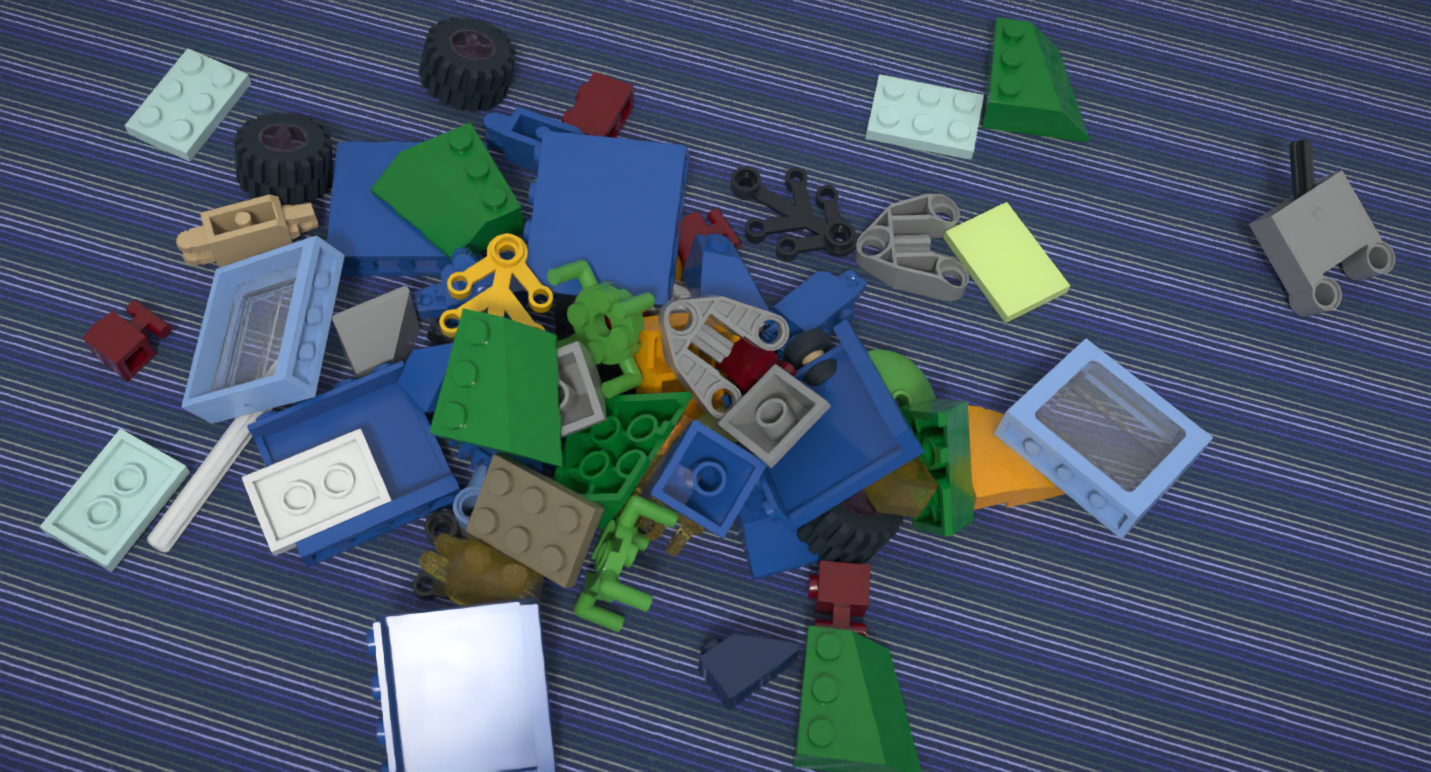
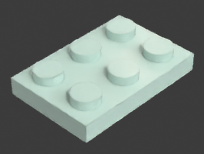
(188, 104)
(925, 117)
(115, 500)

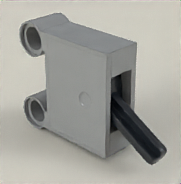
(1316, 232)

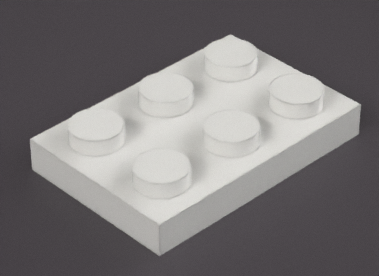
(315, 490)

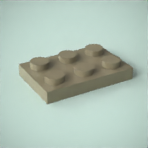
(534, 520)

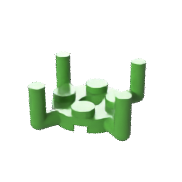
(589, 324)
(616, 549)

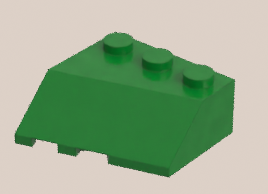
(1029, 85)
(451, 192)
(502, 389)
(945, 438)
(614, 454)
(851, 707)

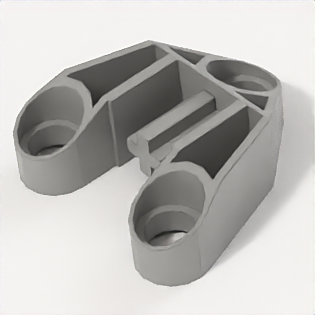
(905, 243)
(731, 315)

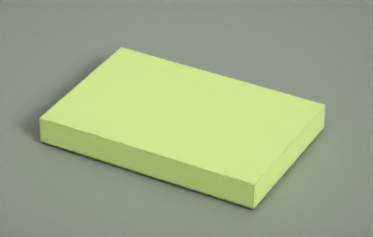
(1006, 262)

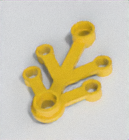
(498, 297)

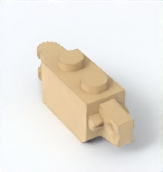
(245, 230)

